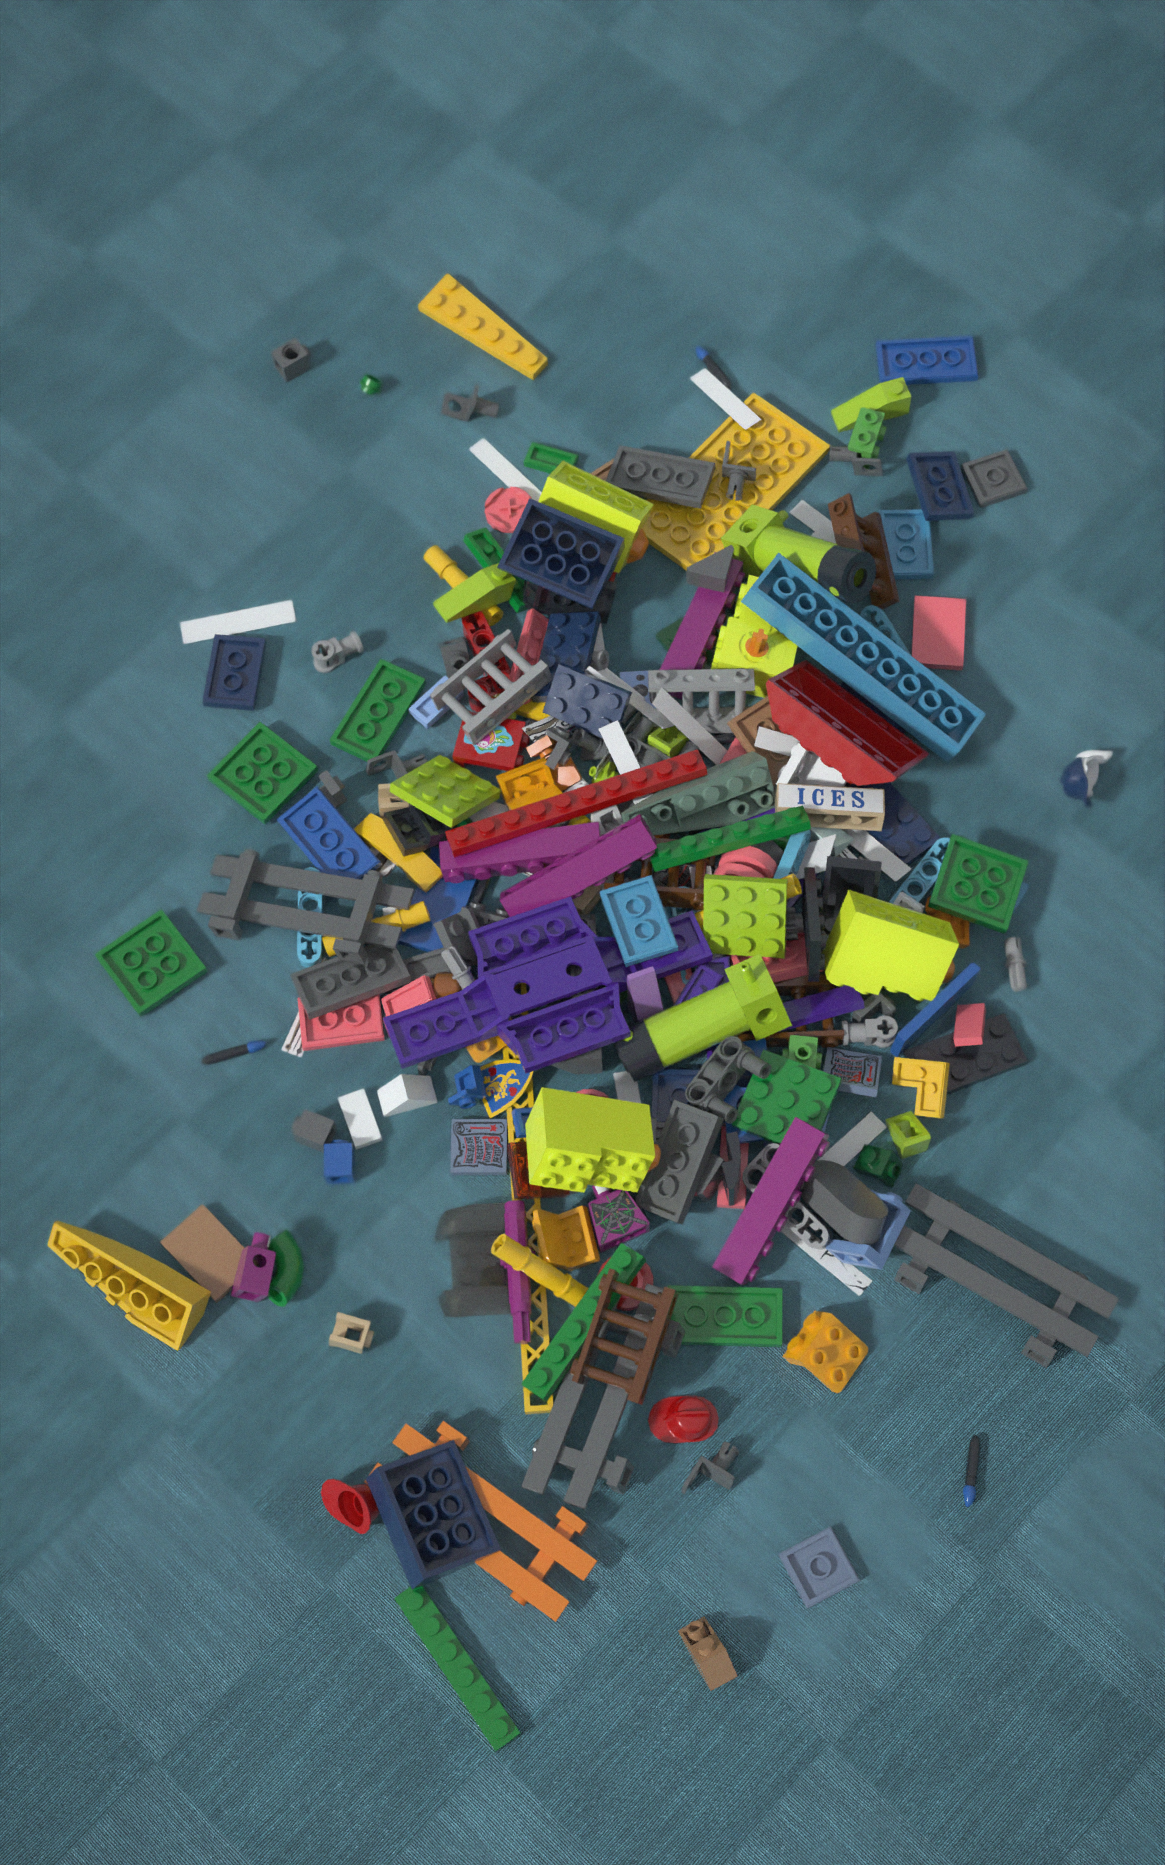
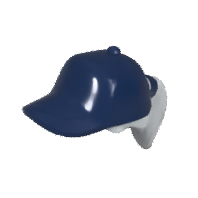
(1082, 774)

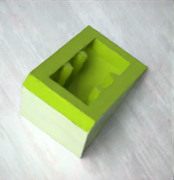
(668, 740)
(908, 1134)

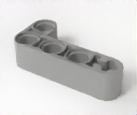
(761, 1163)

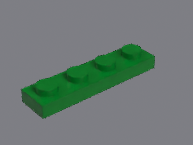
(489, 553)

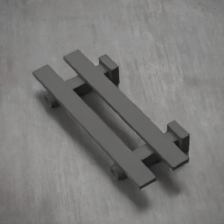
(353, 930)
(1051, 1322)
(592, 1462)

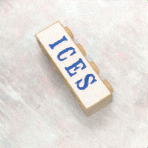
(834, 806)

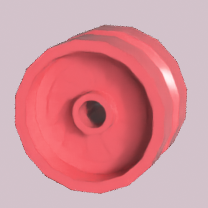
(747, 863)

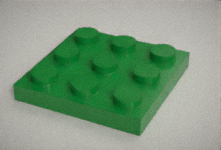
(262, 773)
(978, 883)
(150, 963)
(786, 1093)

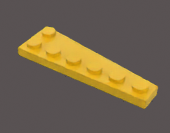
(471, 319)

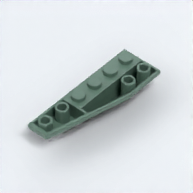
(718, 799)

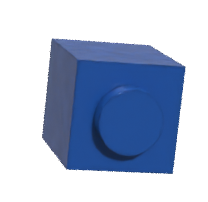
(339, 1162)

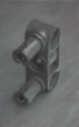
(647, 754)
(720, 1076)

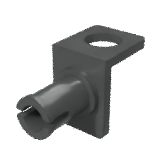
(469, 406)
(841, 453)
(737, 475)
(454, 655)
(592, 746)
(392, 761)
(714, 1469)

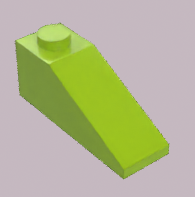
(886, 397)
(478, 592)

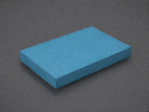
(908, 543)
(638, 921)

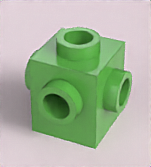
(803, 1050)

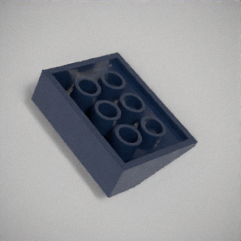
(562, 553)
(432, 1513)

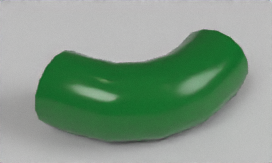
(288, 1268)

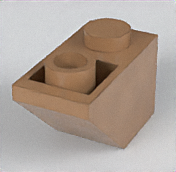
(708, 1653)

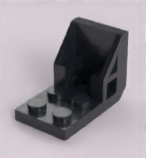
(549, 603)
(845, 875)

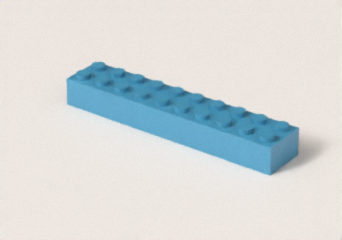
(863, 657)

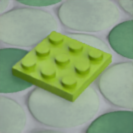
(445, 790)
(745, 915)

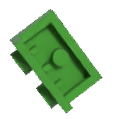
(867, 434)

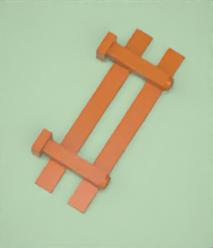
(552, 1543)

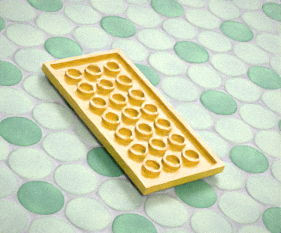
(782, 458)

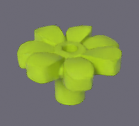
(606, 773)

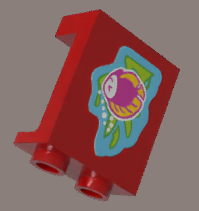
(497, 750)

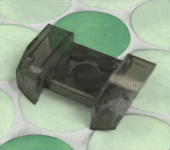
(476, 1273)

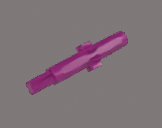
(518, 1282)

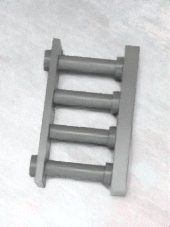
(712, 680)
(507, 702)

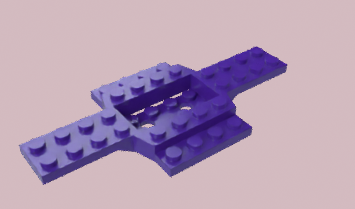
(537, 951)

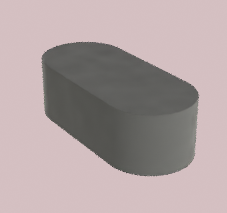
(845, 1203)

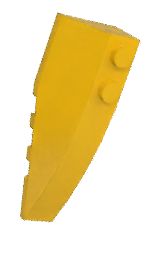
(146, 1289)

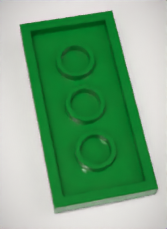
(377, 711)
(729, 1315)

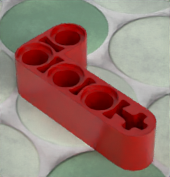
(475, 639)

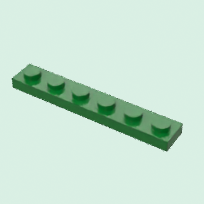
(730, 838)
(569, 1340)
(458, 1667)

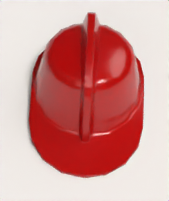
(683, 1419)
(350, 1504)

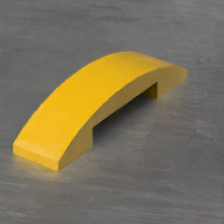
(418, 866)

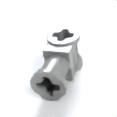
(335, 651)
(870, 1032)

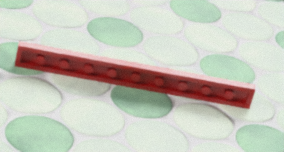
(576, 803)

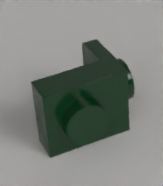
(878, 1164)

